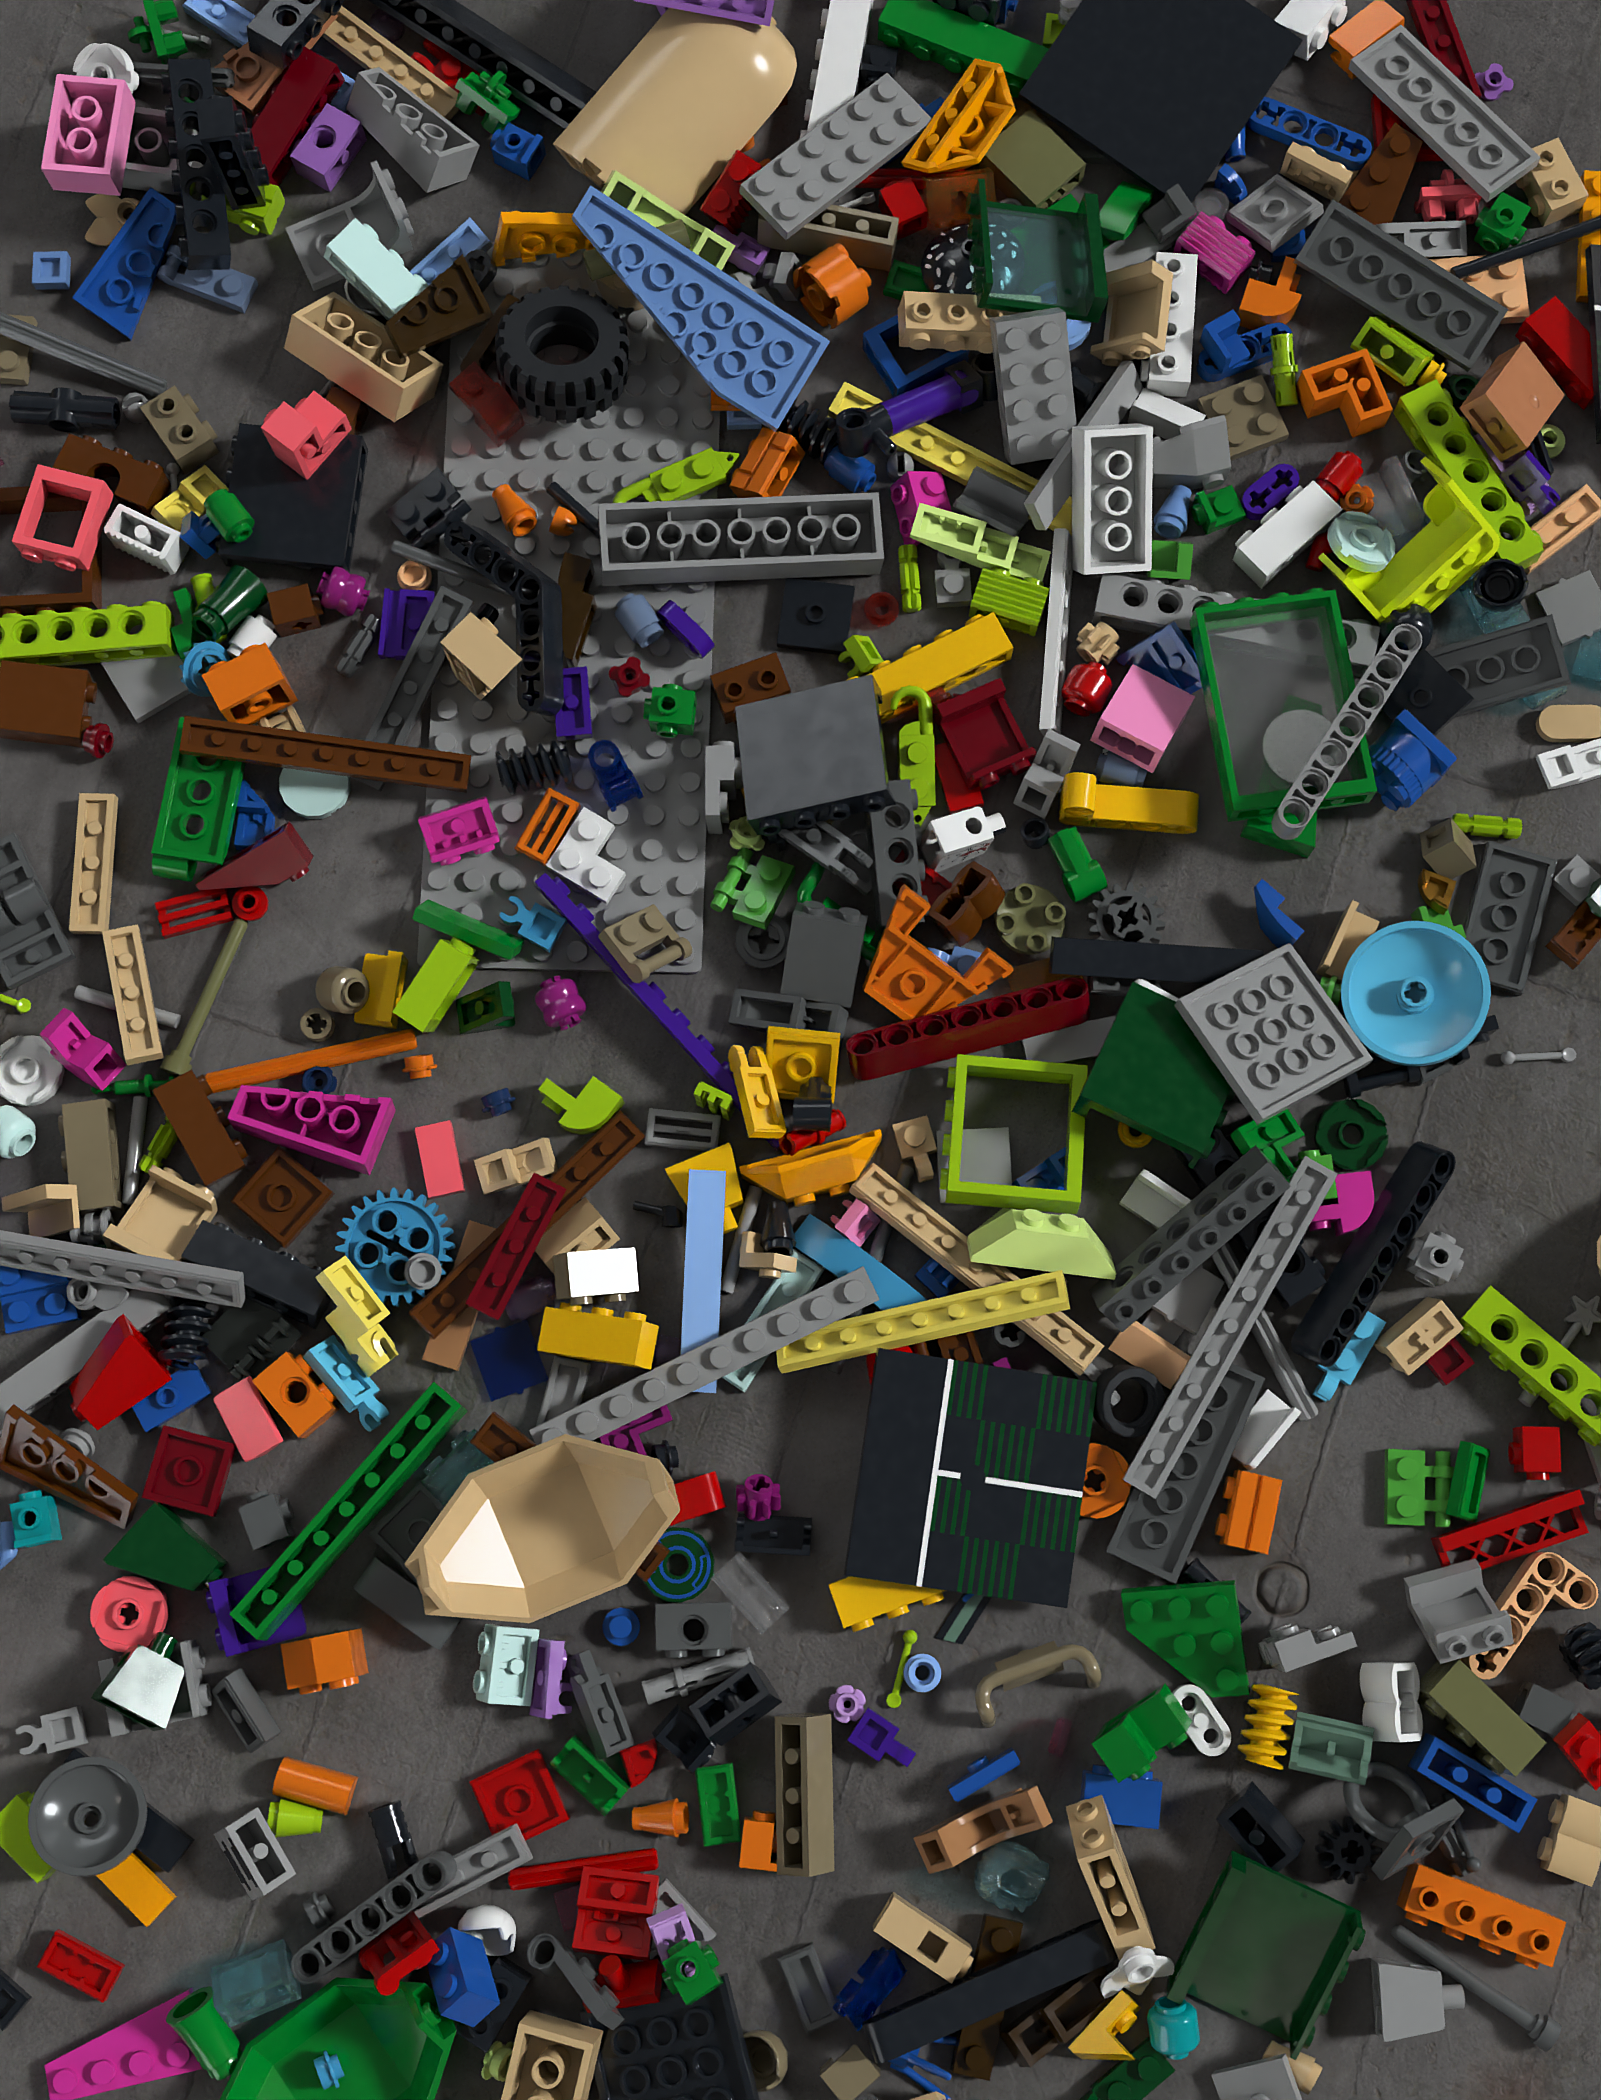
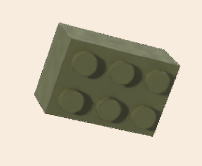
(1478, 1718)

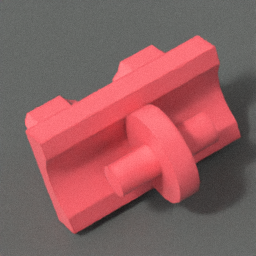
(1448, 196)

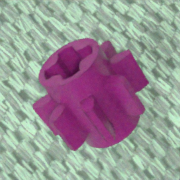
(758, 1497)

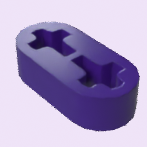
(1265, 486)
(685, 629)

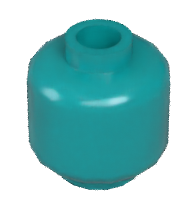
(1173, 2028)

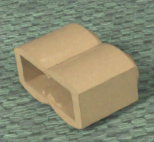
(1574, 1840)

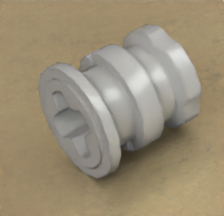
(92, 1228)

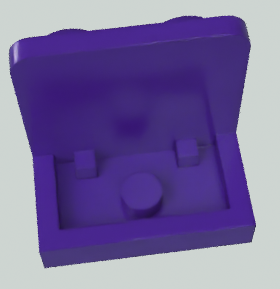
(230, 1635)

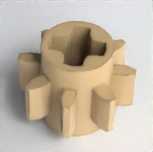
(1097, 643)

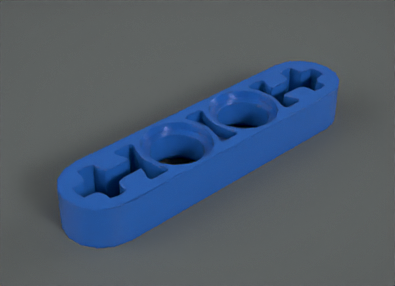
(1311, 128)

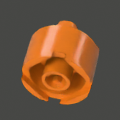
(832, 286)

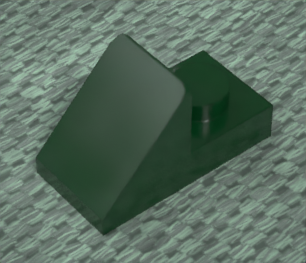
(486, 1009)

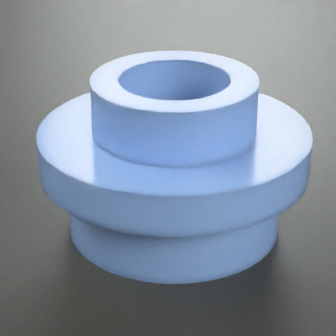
(933, 1677)

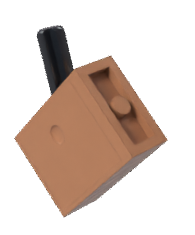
(1513, 405)

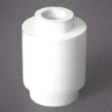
(251, 632)

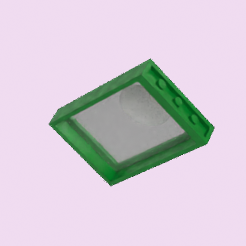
(1270, 691)

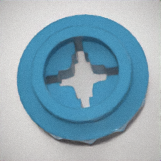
(205, 651)

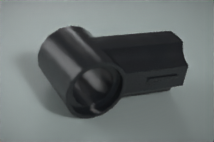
(813, 1106)

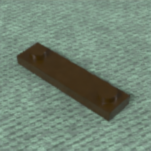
(978, 2042)

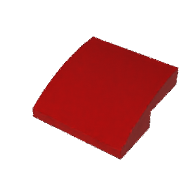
(615, 1912)

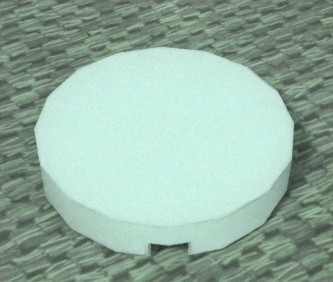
(1361, 542)
(313, 793)

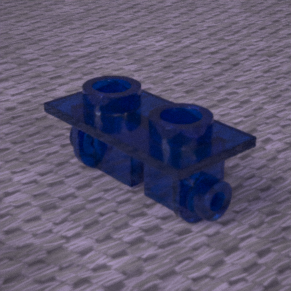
(880, 1974)

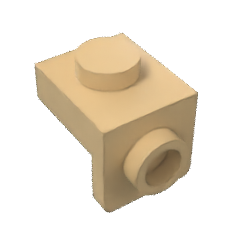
(767, 1264)

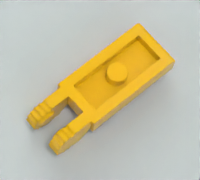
(757, 1093)

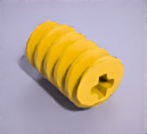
(1267, 1725)

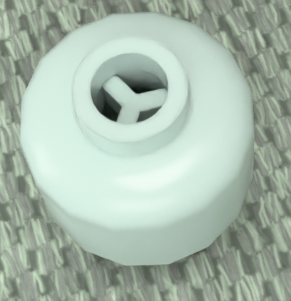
(16, 1132)

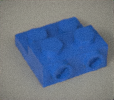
(34, 1300)

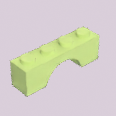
(658, 213)

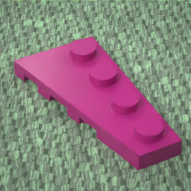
(123, 2057)

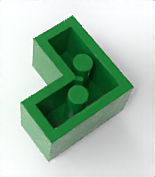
(1134, 1735)

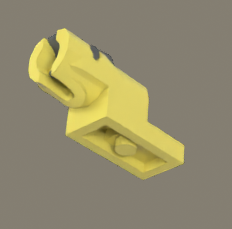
(357, 1316)

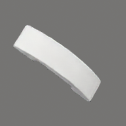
(1571, 764)

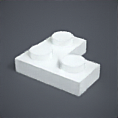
(578, 857)

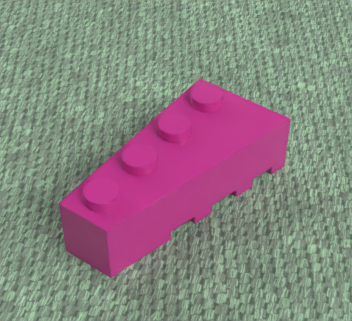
(322, 1125)

